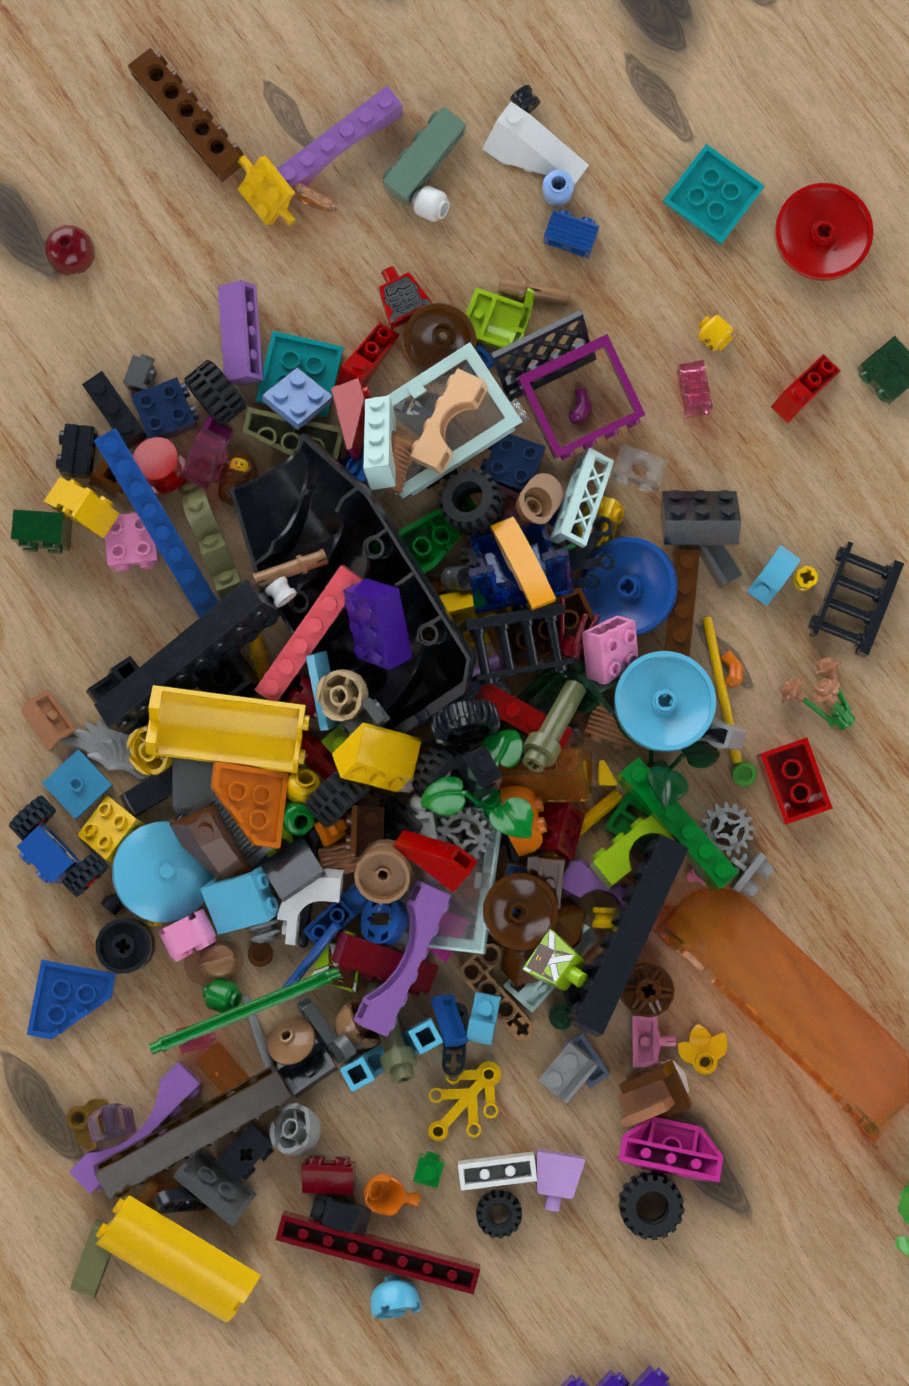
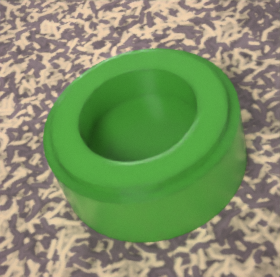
(744, 774)

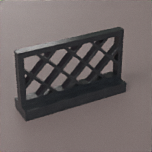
(509, 384)

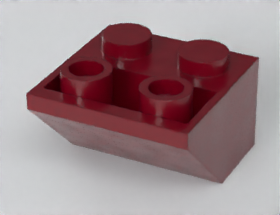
(328, 1176)

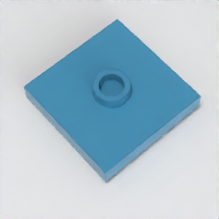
(77, 784)

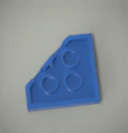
(66, 996)

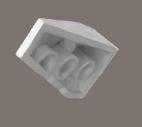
(526, 143)

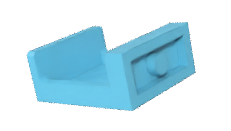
(240, 901)

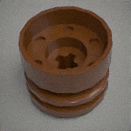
(654, 1003)

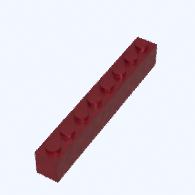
(379, 1253)

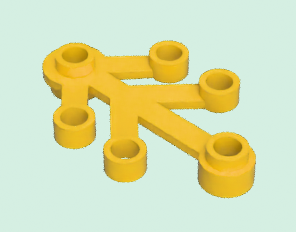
(466, 1098)

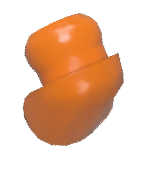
(735, 669)

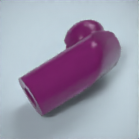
(583, 407)

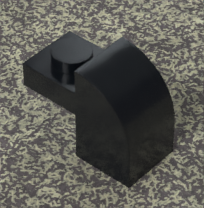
(115, 677)
(340, 1214)

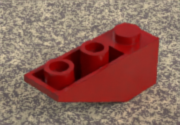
(368, 355)
(805, 388)
(438, 858)

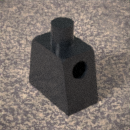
(479, 771)

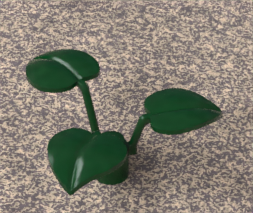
(670, 784)

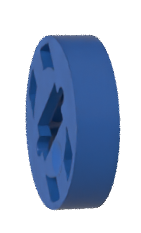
(384, 934)

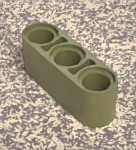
(91, 1265)

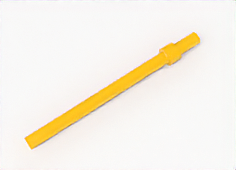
(720, 680)

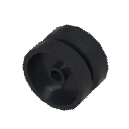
(110, 945)

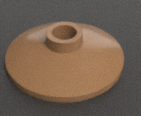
(294, 1048)

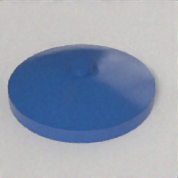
(637, 588)

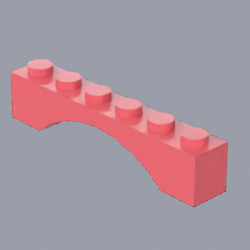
(307, 636)

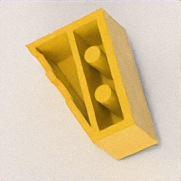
(82, 506)

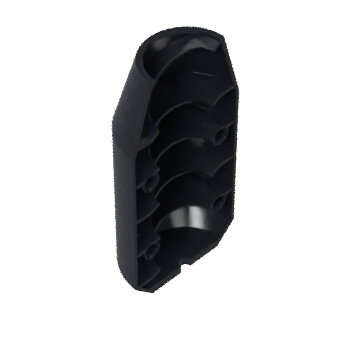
(319, 505)

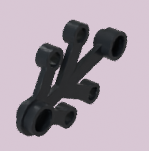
(578, 560)

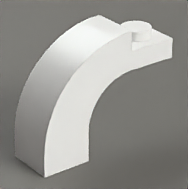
(326, 888)

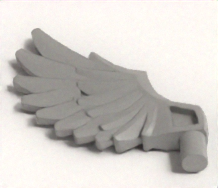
(105, 747)

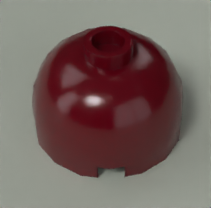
(69, 250)
(301, 693)

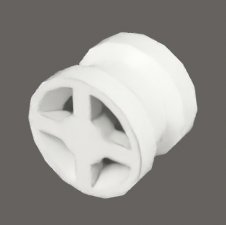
(280, 591)

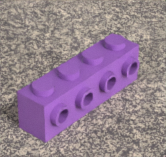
(240, 332)

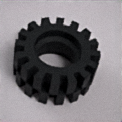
(502, 1229)

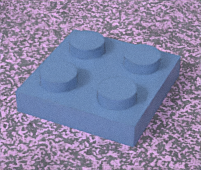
(297, 398)

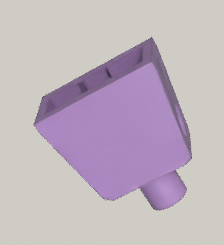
(557, 1176)

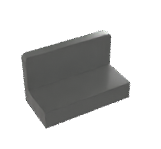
(719, 563)

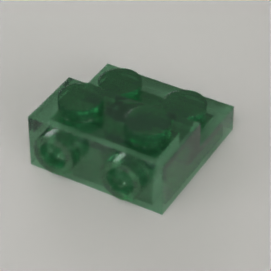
(887, 370)

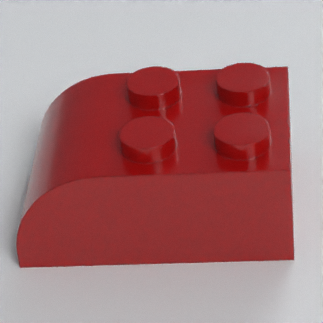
(794, 781)

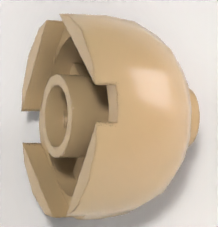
(341, 694)

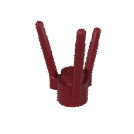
(573, 646)

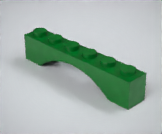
(702, 853)

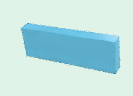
(319, 667)

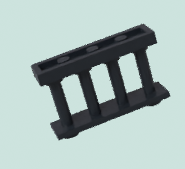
(880, 596)
(501, 624)

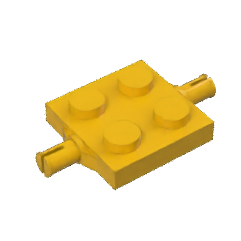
(266, 190)

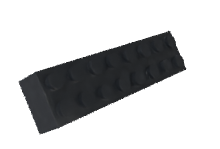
(191, 655)
(628, 936)

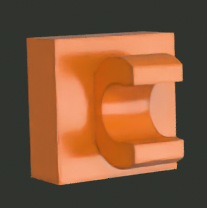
(331, 834)

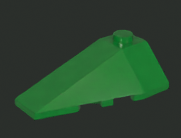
(432, 537)

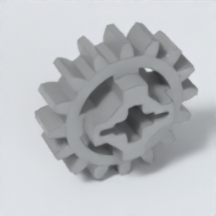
(721, 818)
(467, 823)

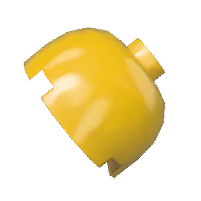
(143, 762)

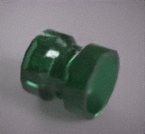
(558, 1016)

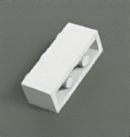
(497, 1170)

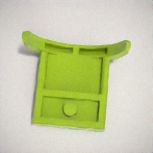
(499, 319)

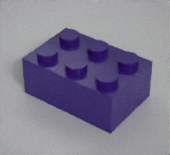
(377, 623)

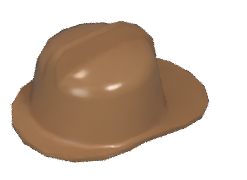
(539, 499)
(215, 961)

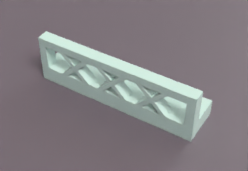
(573, 497)
(534, 993)

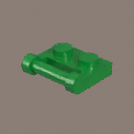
(621, 820)

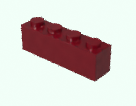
(378, 961)

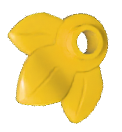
(703, 1045)

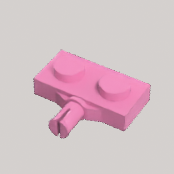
(647, 1041)

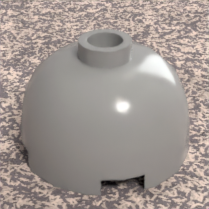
(295, 1130)

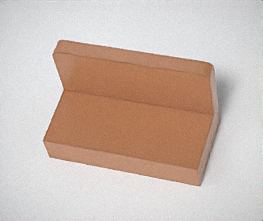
(48, 719)
(645, 1103)

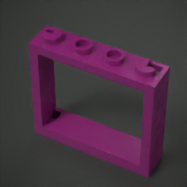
(589, 440)

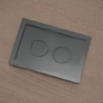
(214, 1186)

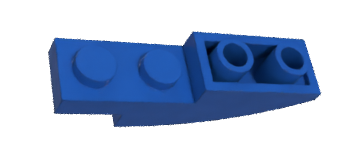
(349, 906)

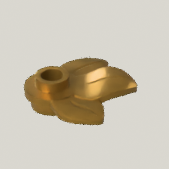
(81, 1130)

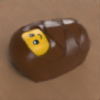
(236, 471)

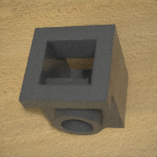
(140, 373)

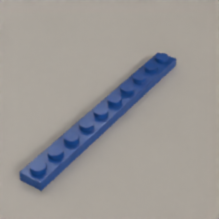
(156, 521)

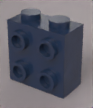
(165, 409)
(513, 462)

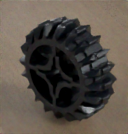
(465, 723)

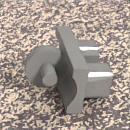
(758, 864)

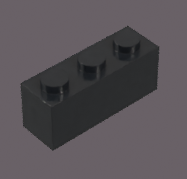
(114, 409)

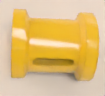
(798, 581)

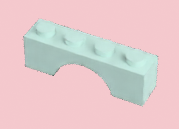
(378, 454)

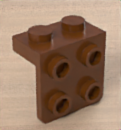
(654, 1073)

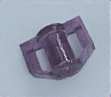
(111, 1122)

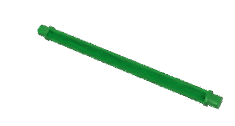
(245, 1010)

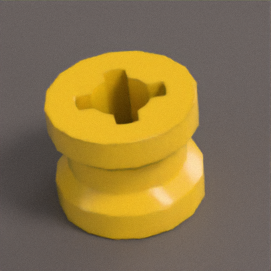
(603, 917)

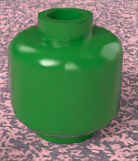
(297, 818)
(222, 995)

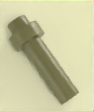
(542, 747)
(397, 1057)

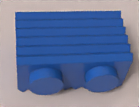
(571, 233)

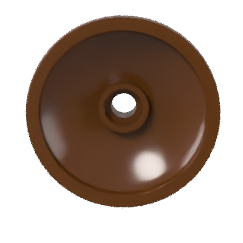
(423, 331)
(533, 901)

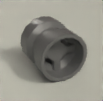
(456, 578)

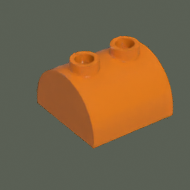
(527, 845)

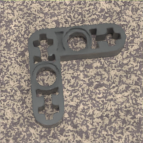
(338, 1047)

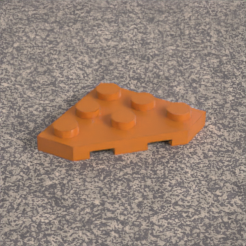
(253, 800)

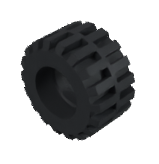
(215, 392)
(459, 489)
(435, 765)
(334, 798)
(664, 1223)

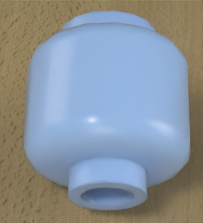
(557, 188)

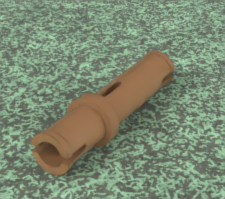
(541, 293)
(291, 568)

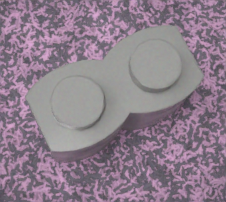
(724, 735)

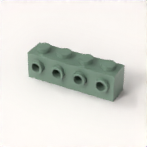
(424, 155)

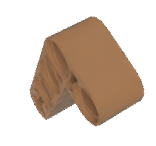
(483, 978)

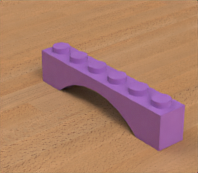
(365, 120)
(381, 1006)
(173, 1090)

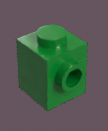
(429, 1169)

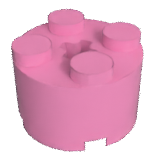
(186, 934)

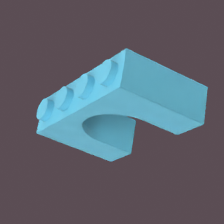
(367, 1066)

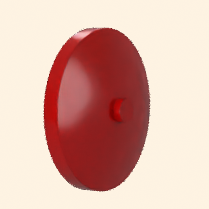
(823, 231)

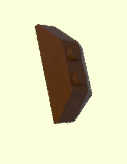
(568, 926)

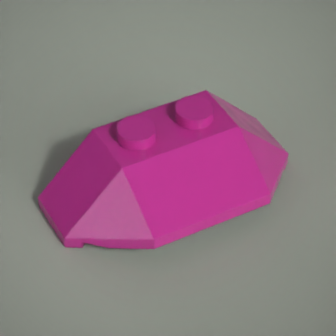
(672, 1150)

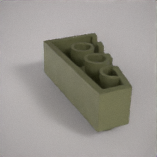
(281, 435)

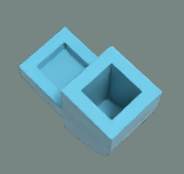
(774, 575)
(483, 1018)

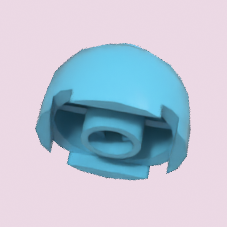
(394, 1298)

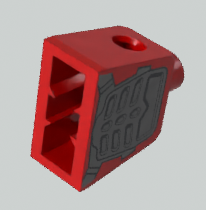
(400, 297)

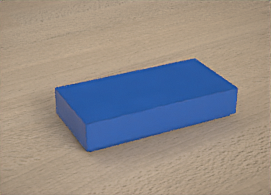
(449, 1020)

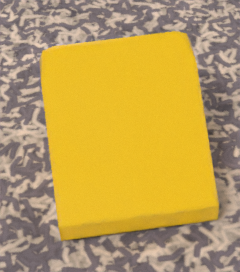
(604, 775)

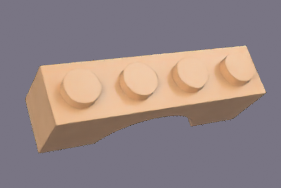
(462, 394)

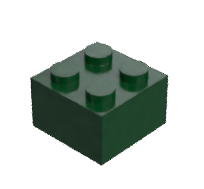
(41, 530)

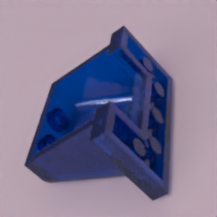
(495, 585)

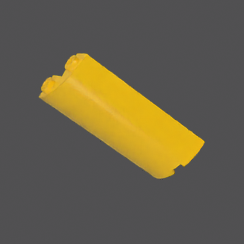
(226, 729)
(177, 1258)

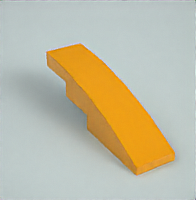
(523, 563)

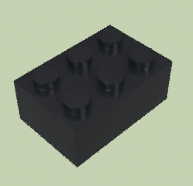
(700, 517)

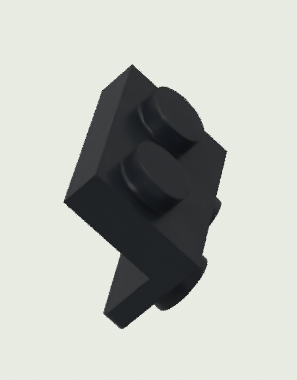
(309, 1071)

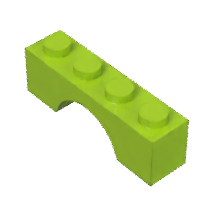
(614, 863)

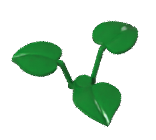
(512, 817)

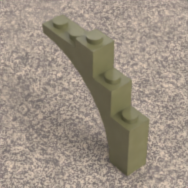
(209, 538)

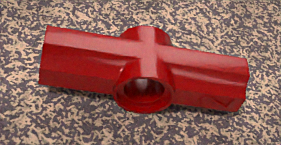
(318, 756)

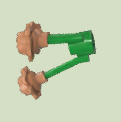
(824, 690)

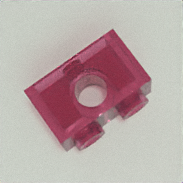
(205, 459)

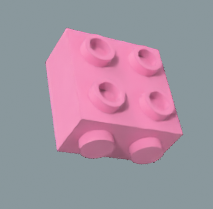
(130, 545)
(610, 649)

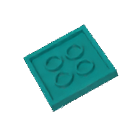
(713, 194)
(314, 358)

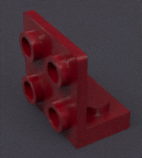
(563, 828)

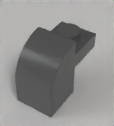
(371, 713)

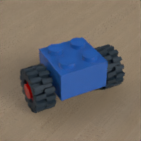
(49, 854)

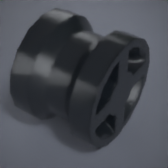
(525, 99)

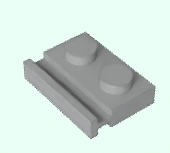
(568, 1072)

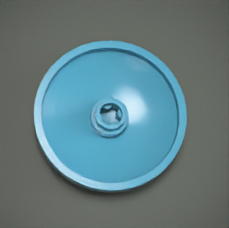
(665, 701)
(158, 875)

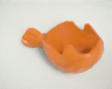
(387, 1195)

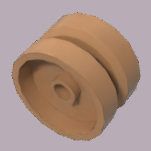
(383, 872)

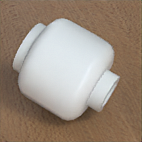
(430, 203)

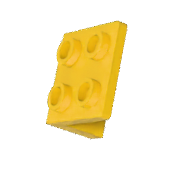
(108, 828)

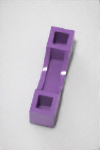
(581, 880)

